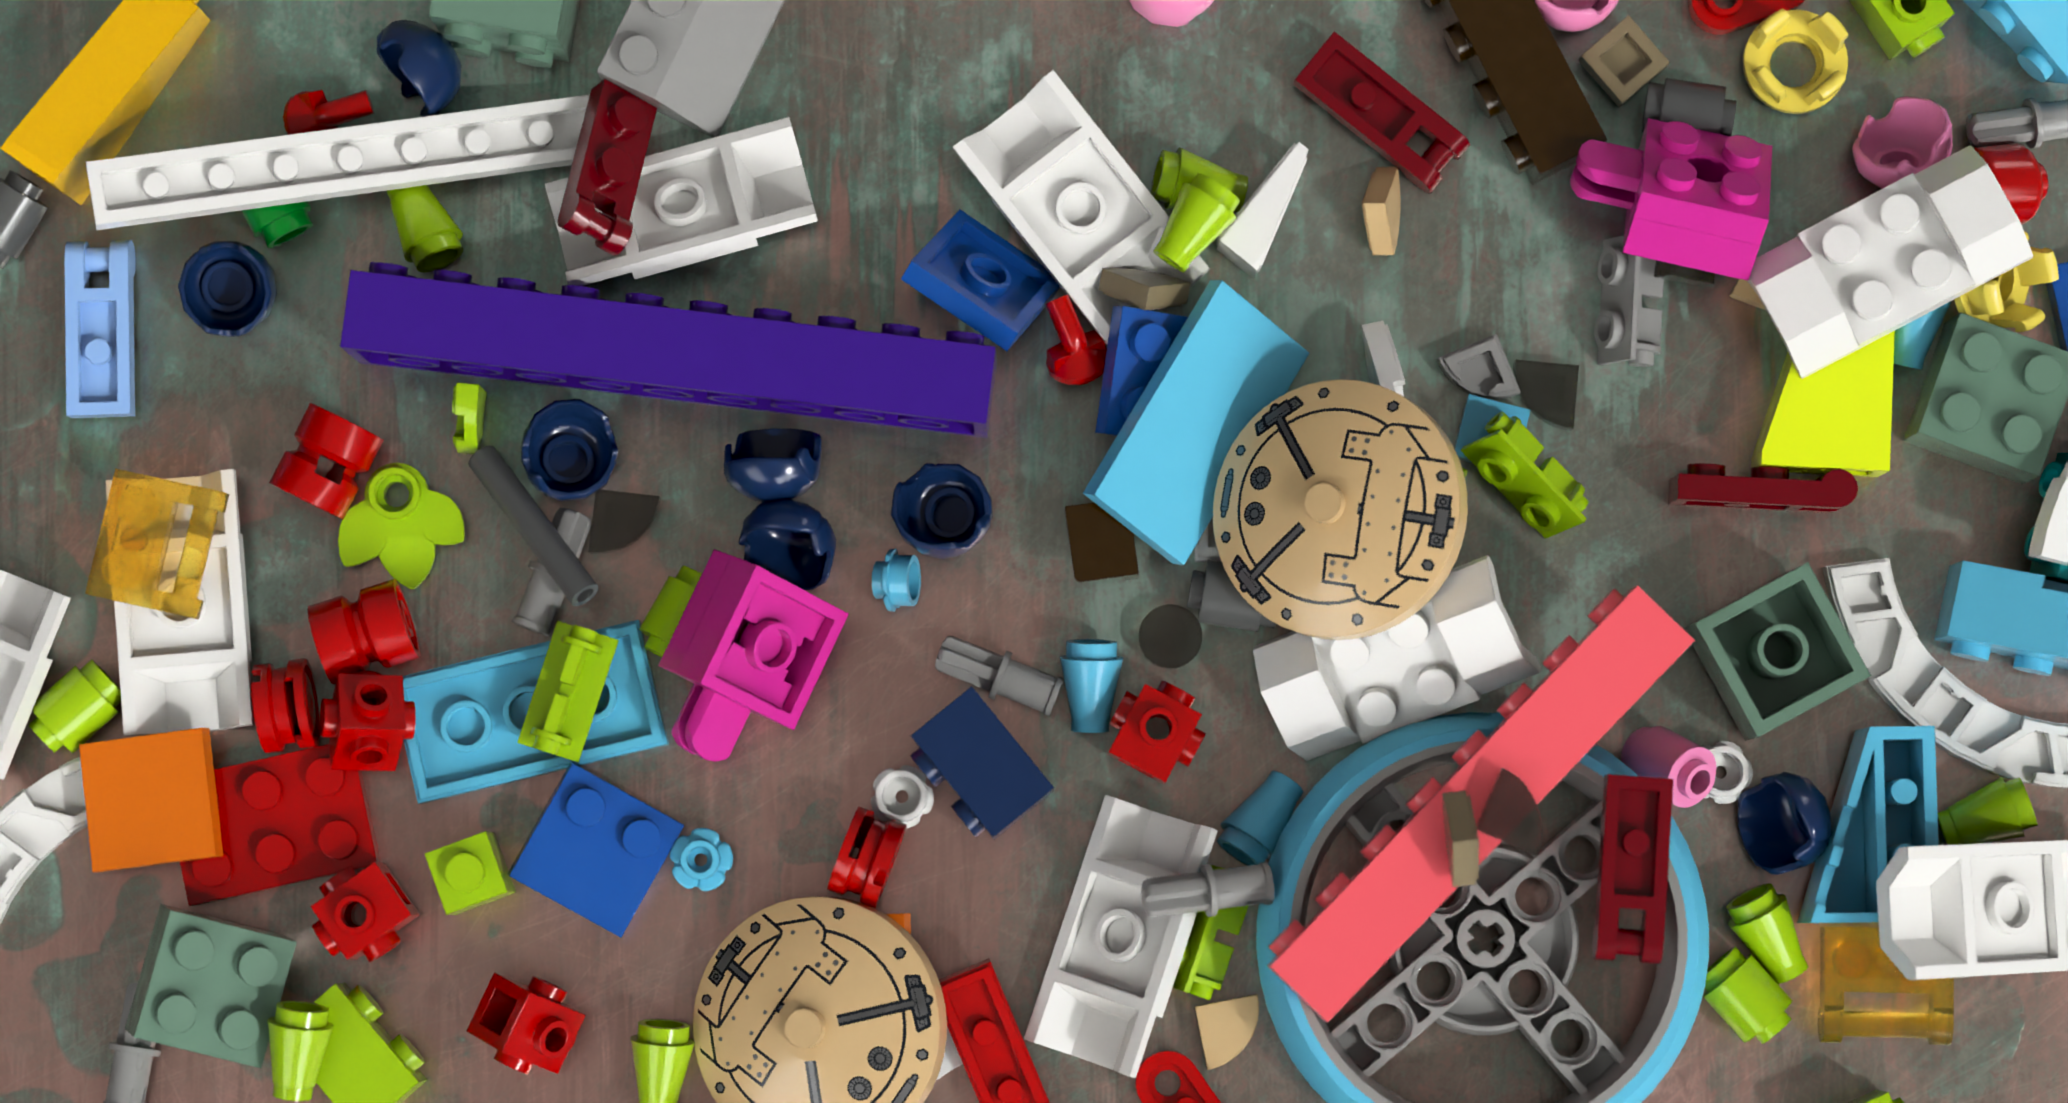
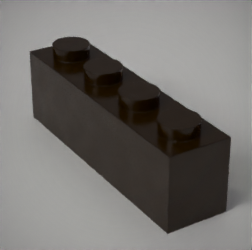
(1521, 82)

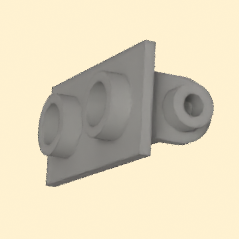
(1624, 327)

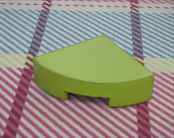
(469, 406)

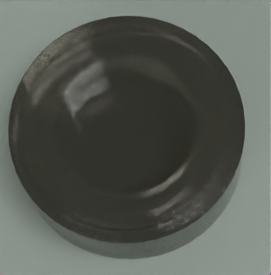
(1170, 636)

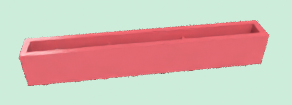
(1537, 741)

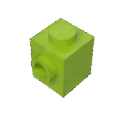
(1904, 23)

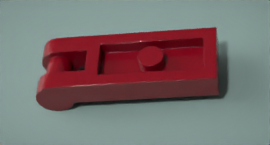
(1380, 111)
(607, 167)
(1764, 490)
(1633, 866)

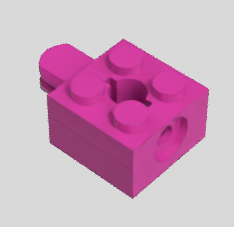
(1685, 194)
(765, 674)

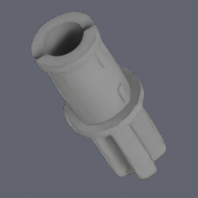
(2030, 123)
(542, 595)
(998, 674)
(1208, 890)
(130, 1062)

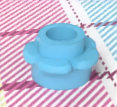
(897, 580)
(718, 859)

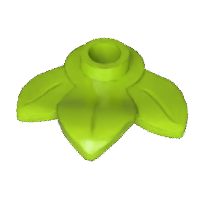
(400, 535)

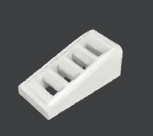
(1257, 222)

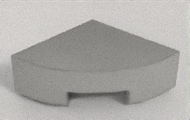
(1481, 370)

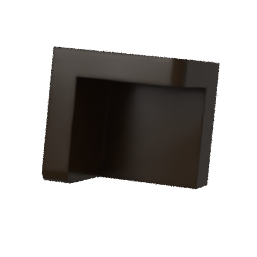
(1099, 544)

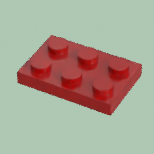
(284, 826)

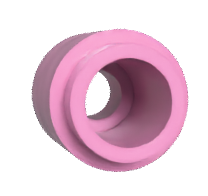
(1668, 755)

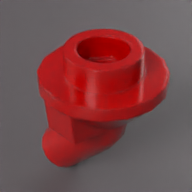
(312, 112)
(1079, 354)

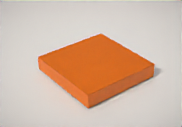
(151, 800)

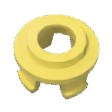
(1821, 35)
(2004, 297)

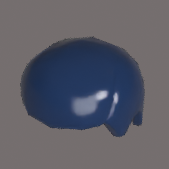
(421, 62)
(227, 288)
(569, 450)
(773, 463)
(942, 510)
(790, 542)
(1784, 822)

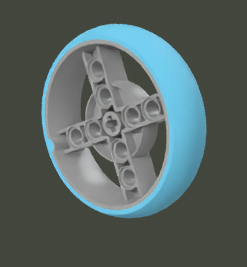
(1364, 799)

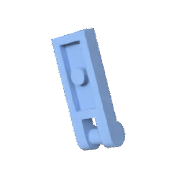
(100, 331)

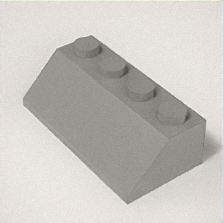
(689, 55)

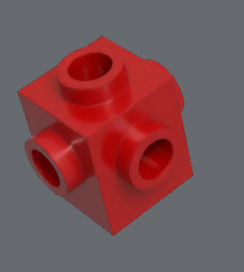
(367, 721)
(1149, 755)
(386, 912)
(526, 1023)

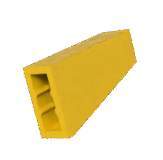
(105, 91)

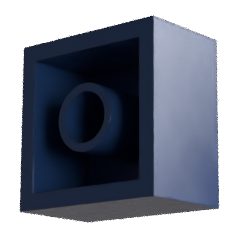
(980, 764)

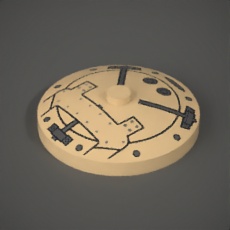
(1340, 509)
(819, 1009)

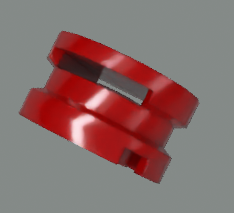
(286, 706)
(877, 852)

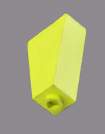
(1832, 416)

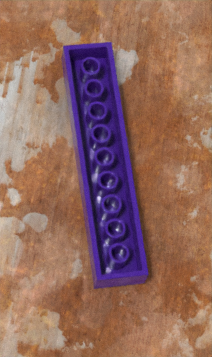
(668, 351)

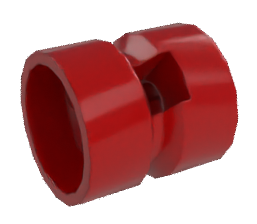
(336, 440)
(364, 631)

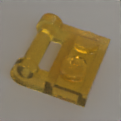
(137, 538)
(1856, 963)

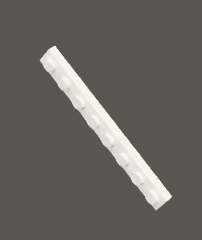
(334, 162)

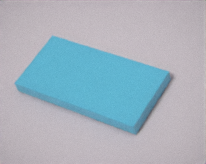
(1203, 394)
(476, 710)

